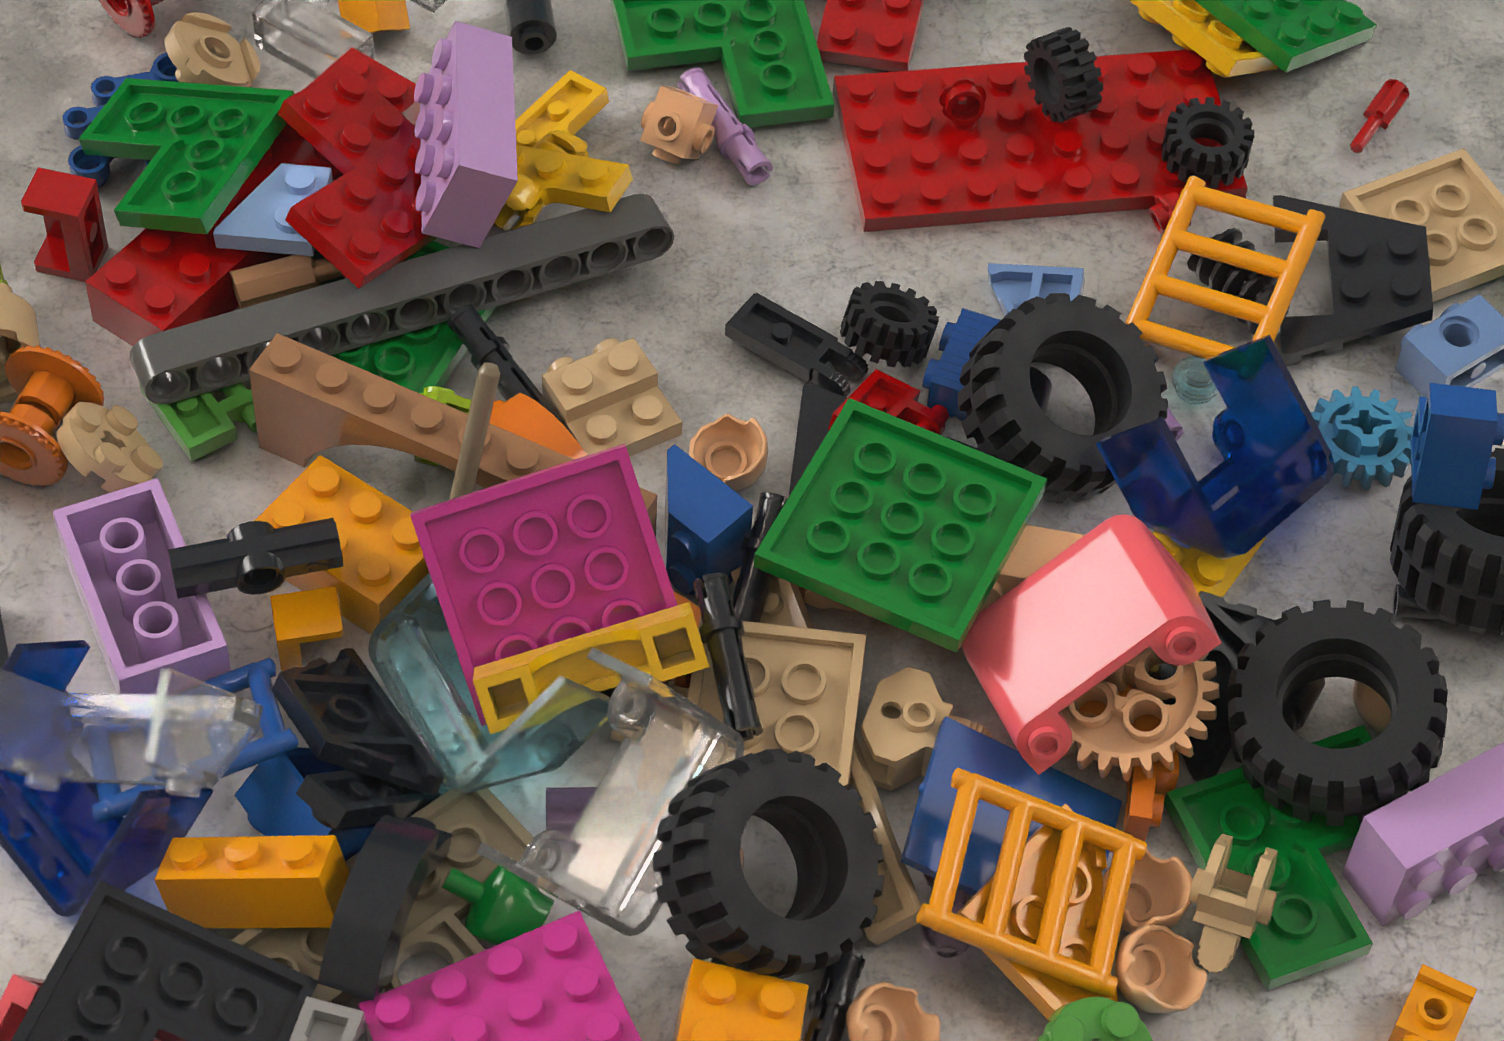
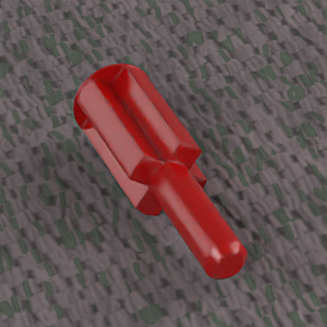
(1381, 112)

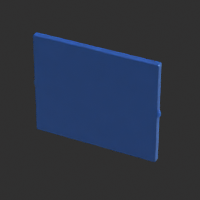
(977, 753)

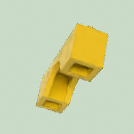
(658, 643)

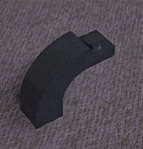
(377, 904)

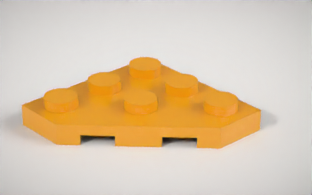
(1027, 910)

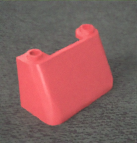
(1078, 626)

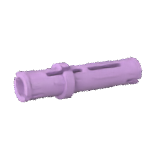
(732, 137)

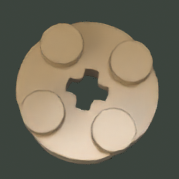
(208, 54)
(107, 445)

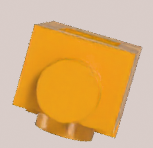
(1433, 1008)

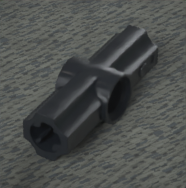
(255, 557)

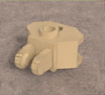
(904, 727)
(1230, 903)

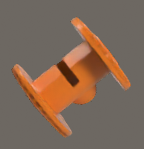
(47, 390)

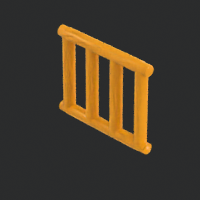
(1177, 238)
(991, 934)

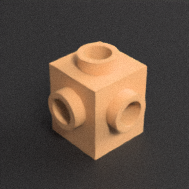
(678, 124)

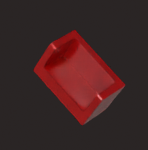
(72, 223)

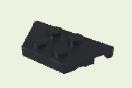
(1235, 628)
(354, 722)

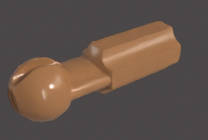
(280, 278)

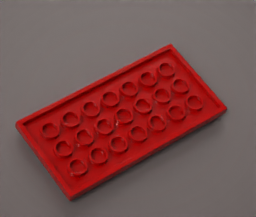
(1014, 161)

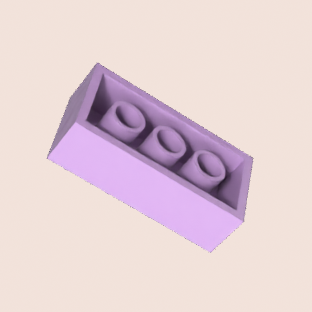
(466, 134)
(128, 590)
(1431, 840)

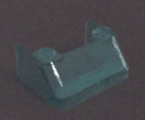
(430, 690)

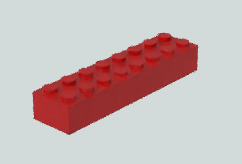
(181, 276)

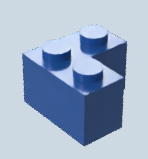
(1454, 445)

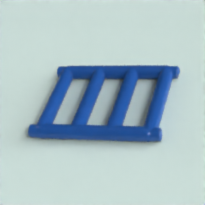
(274, 742)

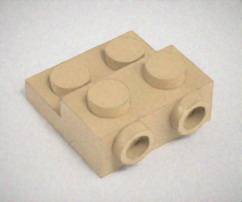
(611, 398)

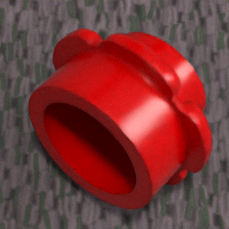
(967, 110)
(1163, 209)

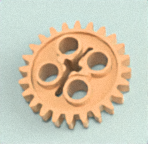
(1111, 735)

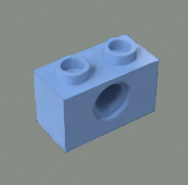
(1455, 348)

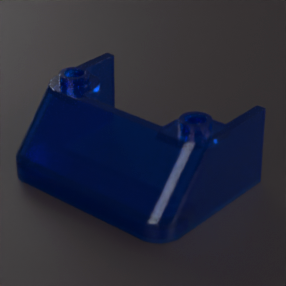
(1268, 450)
(55, 832)

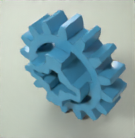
(1365, 436)

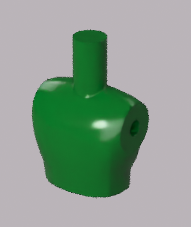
(500, 905)

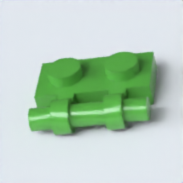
(203, 423)

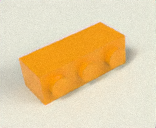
(253, 880)

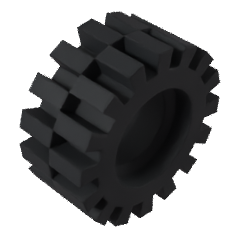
(1063, 74)
(1212, 123)
(889, 324)

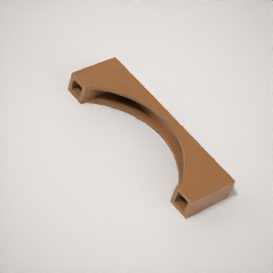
(320, 402)

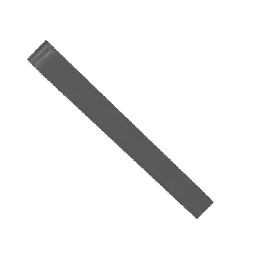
(404, 298)

